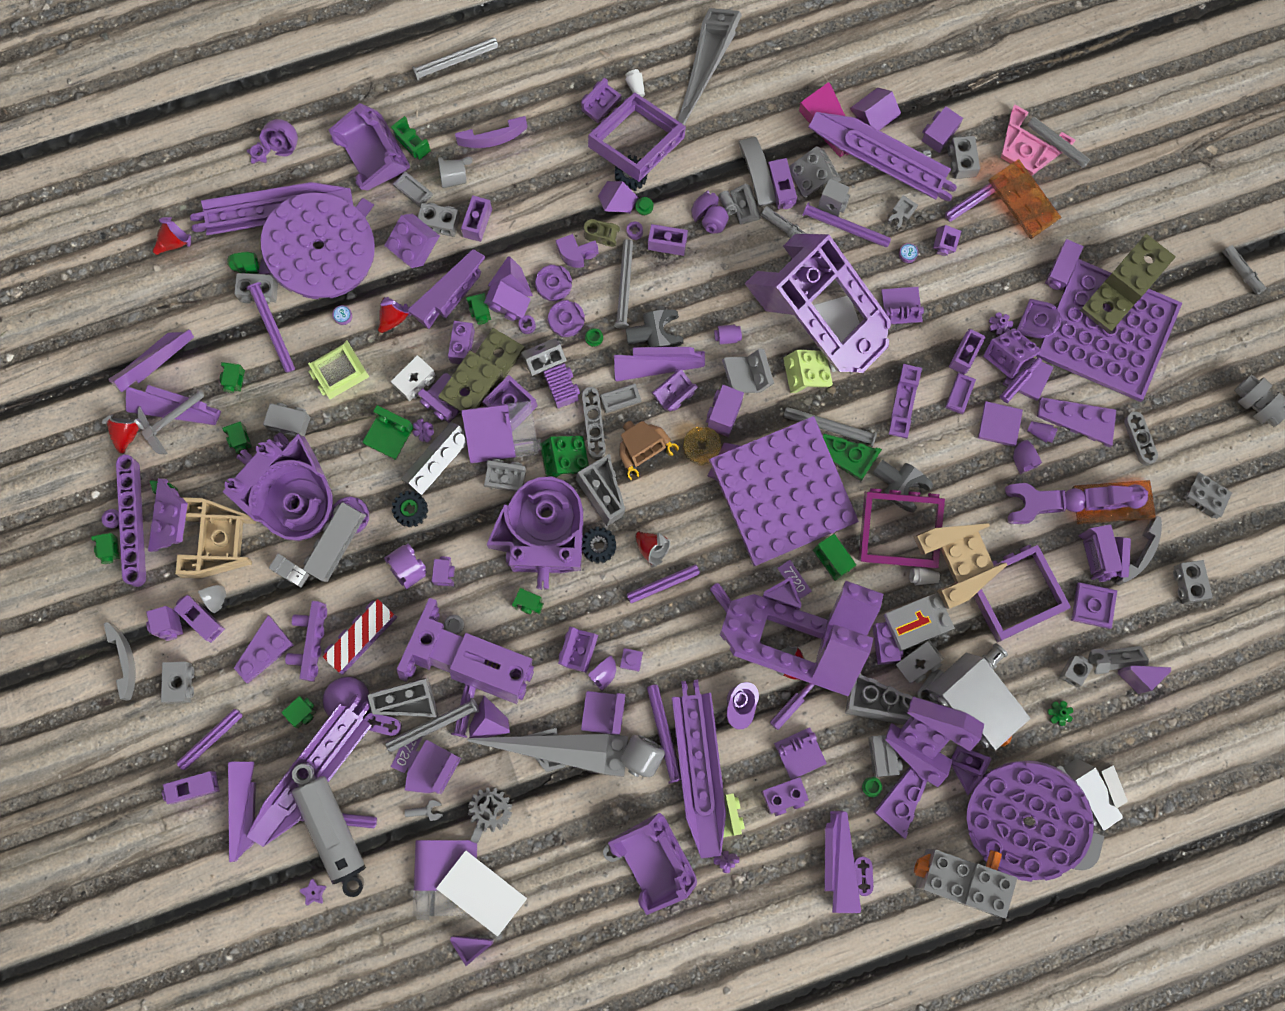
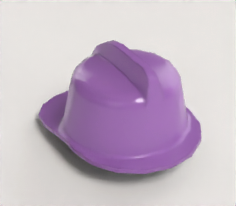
(742, 705)

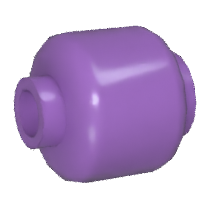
(715, 219)

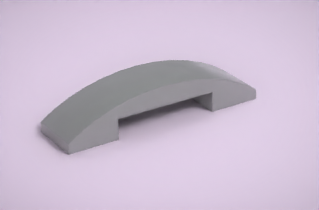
(758, 171)
(1153, 533)
(126, 684)

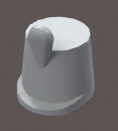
(453, 171)

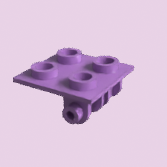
(902, 305)
(800, 753)

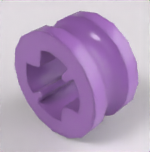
(634, 236)
(528, 330)

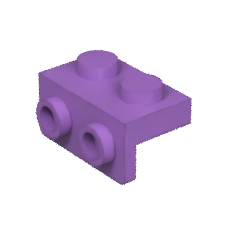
(600, 100)
(674, 391)
(577, 649)

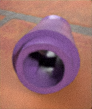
(1042, 431)

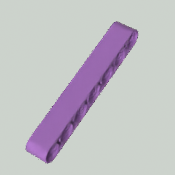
(135, 528)

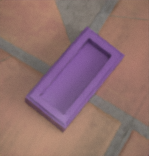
(960, 393)

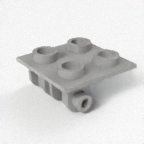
(1209, 495)

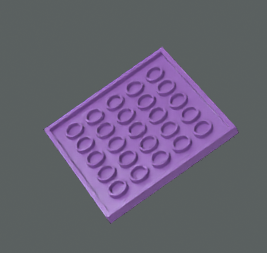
(1115, 360)
(783, 491)

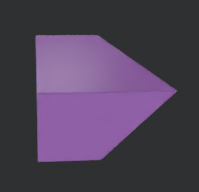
(617, 197)
(513, 276)
(784, 593)
(488, 721)
(969, 767)
(470, 947)

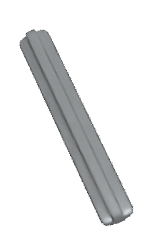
(1058, 142)

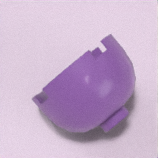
(279, 137)

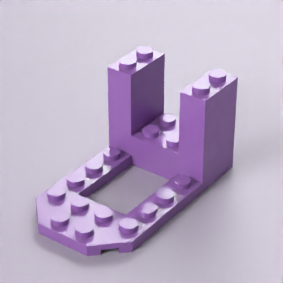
(812, 268)
(843, 636)

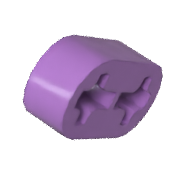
(384, 719)
(868, 875)

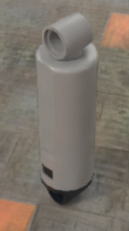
(328, 829)

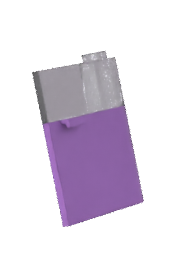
(500, 432)
(432, 864)

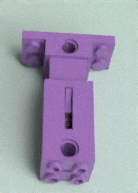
(465, 658)

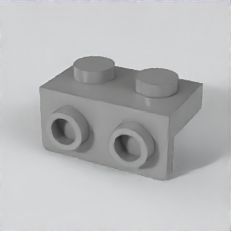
(504, 475)

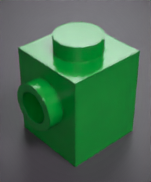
(299, 712)

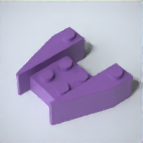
(928, 732)

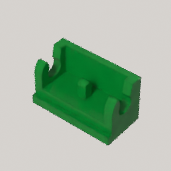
(834, 557)

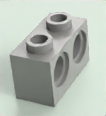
(968, 157)
(437, 222)
(267, 281)
(1198, 581)

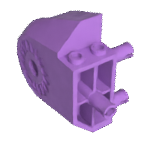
(275, 483)
(536, 541)

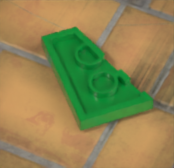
(850, 456)

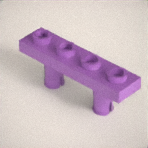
(312, 649)

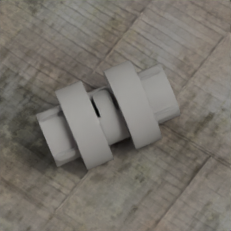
(1256, 394)

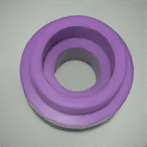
(110, 524)

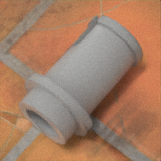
(727, 202)

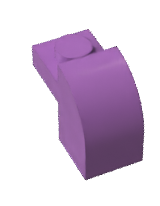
(574, 254)

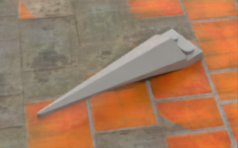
(715, 36)
(588, 752)

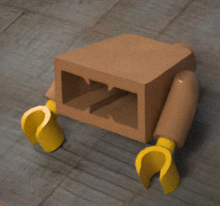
(642, 443)

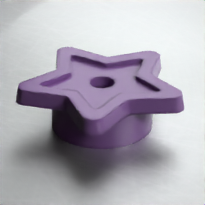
(258, 148)
(317, 897)

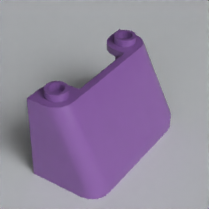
(369, 146)
(656, 863)

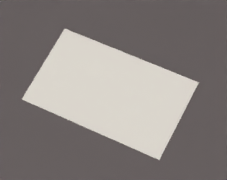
(839, 316)
(481, 893)

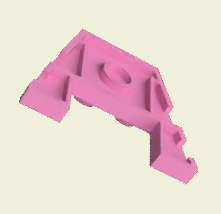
(1027, 147)

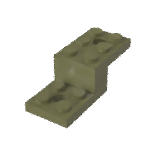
(1127, 283)
(481, 371)

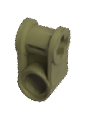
(602, 232)

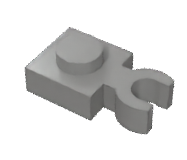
(903, 211)

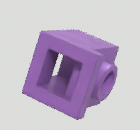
(949, 236)
(443, 572)

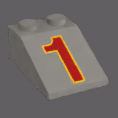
(919, 621)

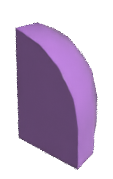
(702, 204)
(1026, 457)
(604, 673)

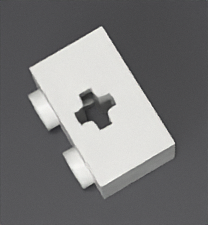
(415, 369)

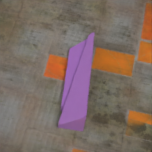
(448, 290)
(151, 359)
(656, 361)
(161, 402)
(240, 807)
(840, 865)

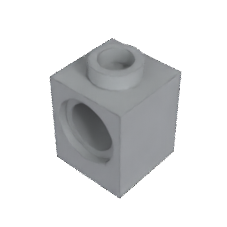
(1070, 676)

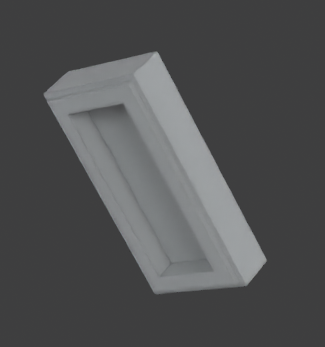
(412, 189)
(620, 398)

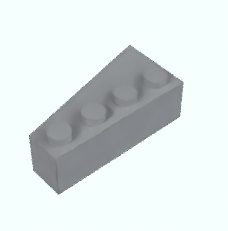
(877, 701)

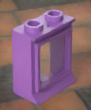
(1102, 552)

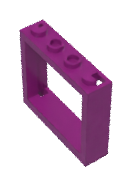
(891, 559)

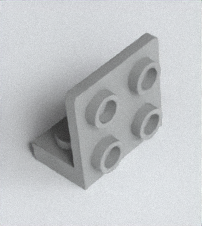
(813, 171)
(748, 373)

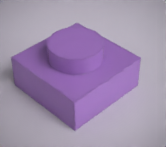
(631, 660)

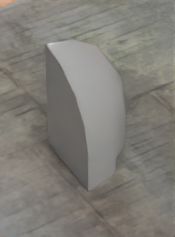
(213, 597)

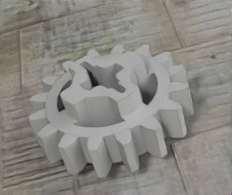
(484, 816)

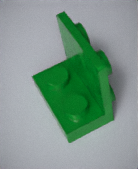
(388, 433)
(564, 455)

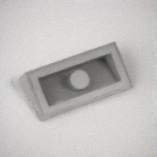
(746, 205)

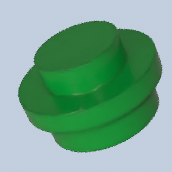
(644, 206)
(594, 337)
(872, 786)

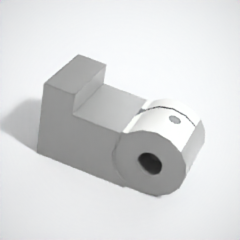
(289, 570)

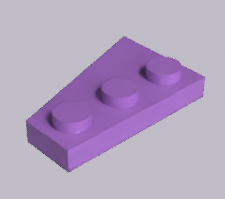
(263, 650)

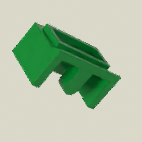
(409, 139)

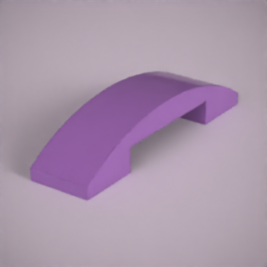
(492, 138)
(904, 401)

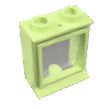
(337, 371)

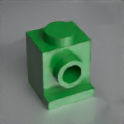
(478, 308)
(231, 377)
(237, 437)
(106, 547)
(528, 602)

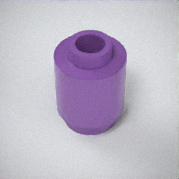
(728, 334)

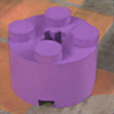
(405, 566)

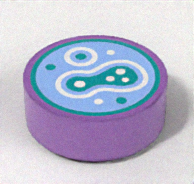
(908, 253)
(342, 315)

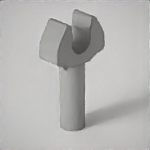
(425, 811)

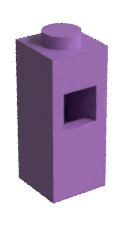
(782, 184)
(1064, 265)
(198, 618)
(190, 788)

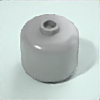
(642, 756)

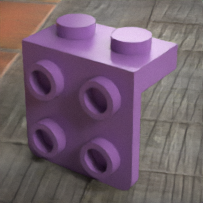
(431, 399)

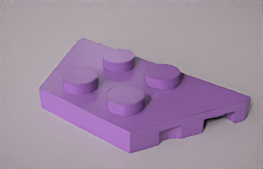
(168, 517)

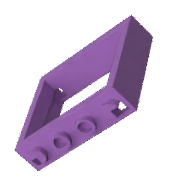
(635, 102)
(1049, 577)

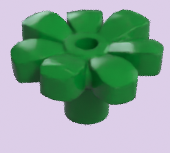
(1060, 713)

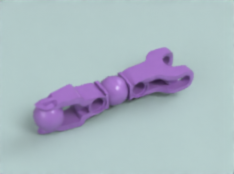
(1073, 500)

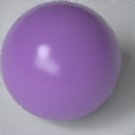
(342, 692)

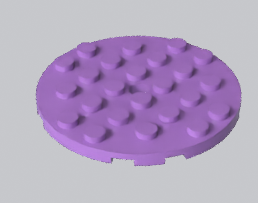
(313, 272)
(1054, 801)

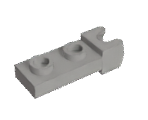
(1117, 658)

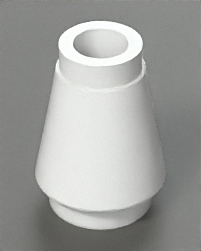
(635, 82)
(923, 576)

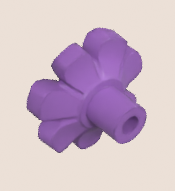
(1000, 323)
(423, 430)
(726, 861)

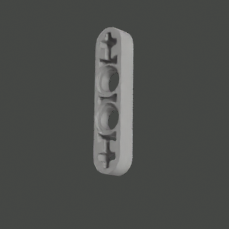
(593, 423)

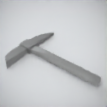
(149, 432)

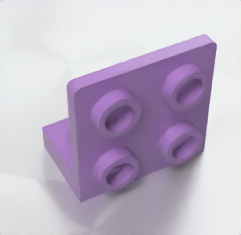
(1010, 352)
(603, 713)
(433, 767)

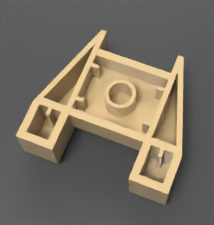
(218, 540)
(965, 558)

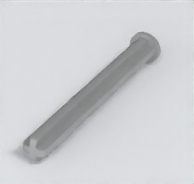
(455, 58)
(624, 285)
(832, 426)
(432, 725)

